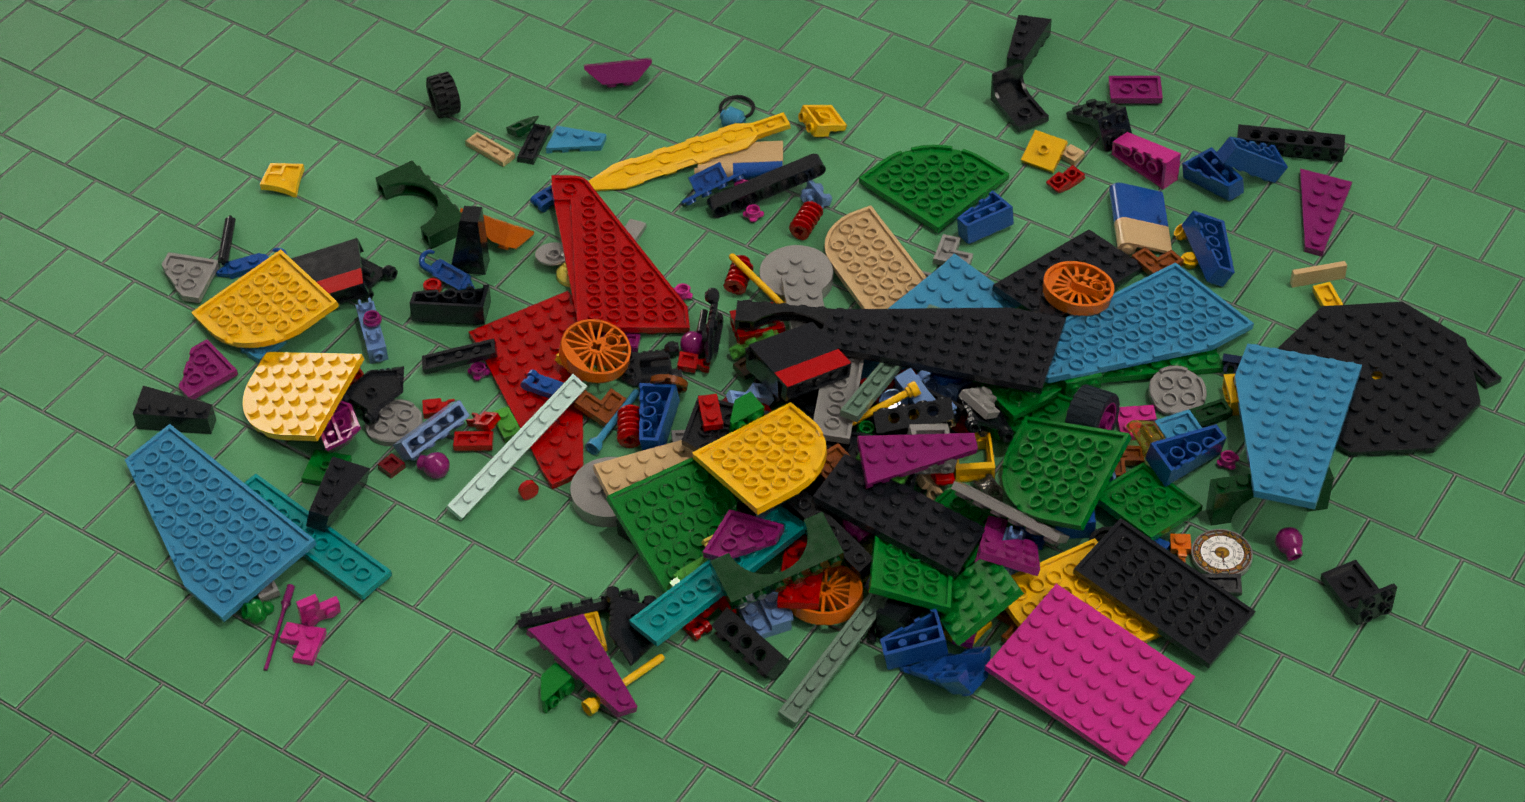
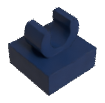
(1231, 361)

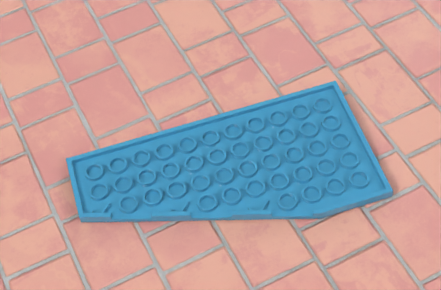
(1147, 323)
(1292, 419)
(213, 524)

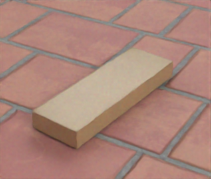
(490, 149)
(1318, 274)

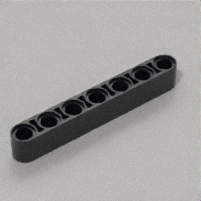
(766, 185)

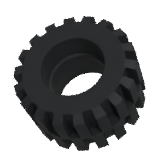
(443, 94)

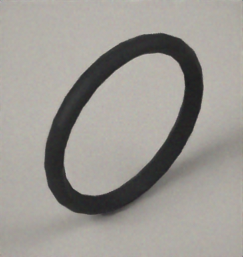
(740, 97)

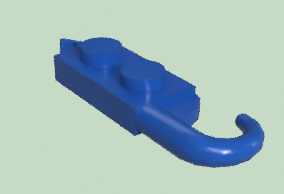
(241, 266)
(446, 272)

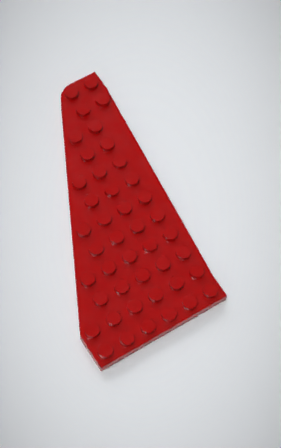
(607, 267)
(527, 343)

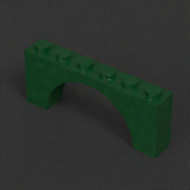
(411, 180)
(1231, 492)
(746, 586)

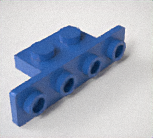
(709, 179)

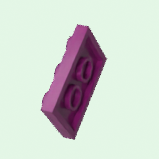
(1135, 89)

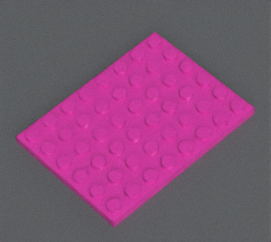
(1090, 674)

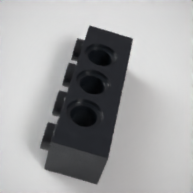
(903, 412)
(774, 661)

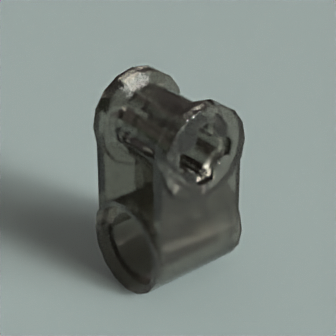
(988, 486)

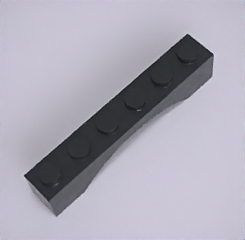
(757, 314)

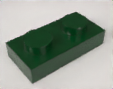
(1212, 412)

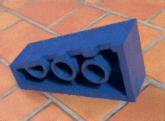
(1253, 158)
(1210, 246)
(656, 413)
(1184, 453)

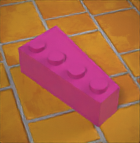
(1148, 159)

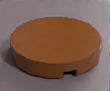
(681, 383)

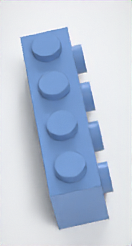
(431, 430)

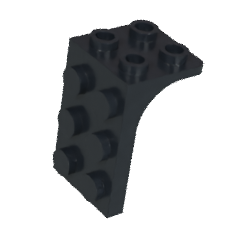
(1014, 100)
(1106, 118)
(1358, 592)

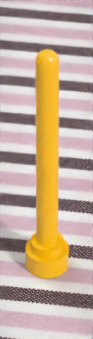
(751, 275)
(911, 390)
(592, 704)

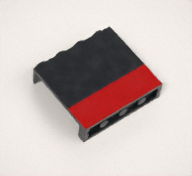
(337, 270)
(801, 360)

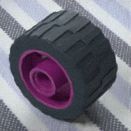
(1093, 408)

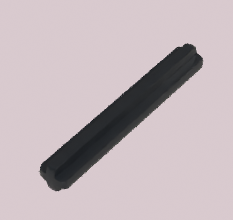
(226, 240)

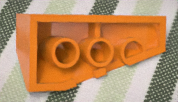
(504, 233)

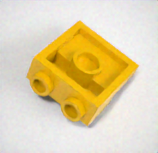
(821, 120)

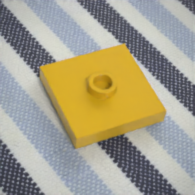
(1044, 151)

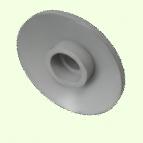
(550, 254)

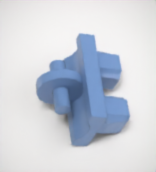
(814, 193)

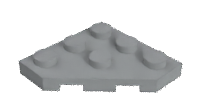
(190, 275)

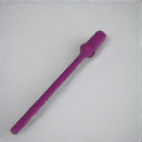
(285, 603)

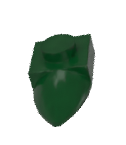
(521, 127)

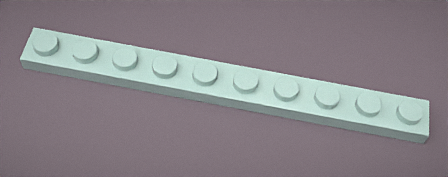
(516, 447)

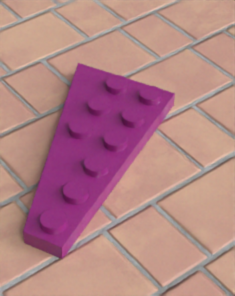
(1321, 206)
(904, 455)
(584, 658)

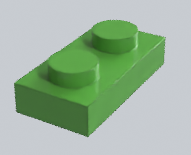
(507, 424)

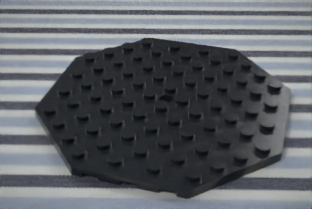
(1423, 369)

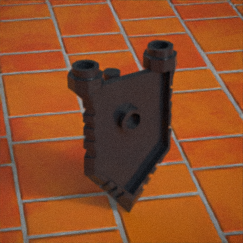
(373, 274)
(712, 330)
(650, 363)
(375, 391)
(976, 423)
(623, 635)

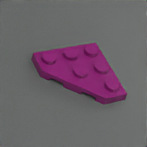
(205, 370)
(742, 535)
(1012, 553)

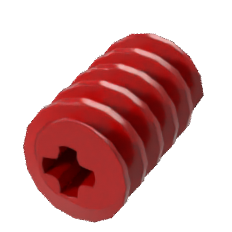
(805, 220)
(736, 280)
(628, 426)

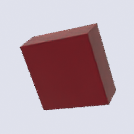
(391, 465)

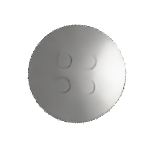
(796, 260)
(589, 497)

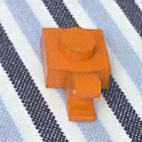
(1180, 545)

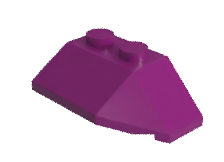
(618, 71)
(341, 428)

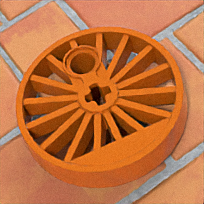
(1087, 286)
(597, 351)
(843, 593)

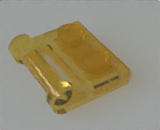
(1149, 433)

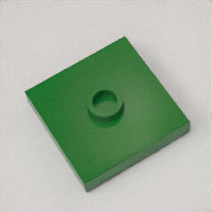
(318, 465)

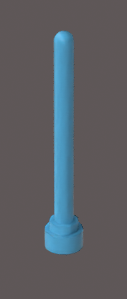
(595, 444)

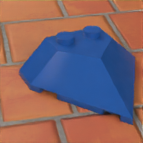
(954, 672)

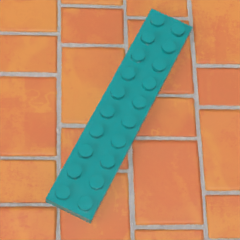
(333, 551)
(701, 588)

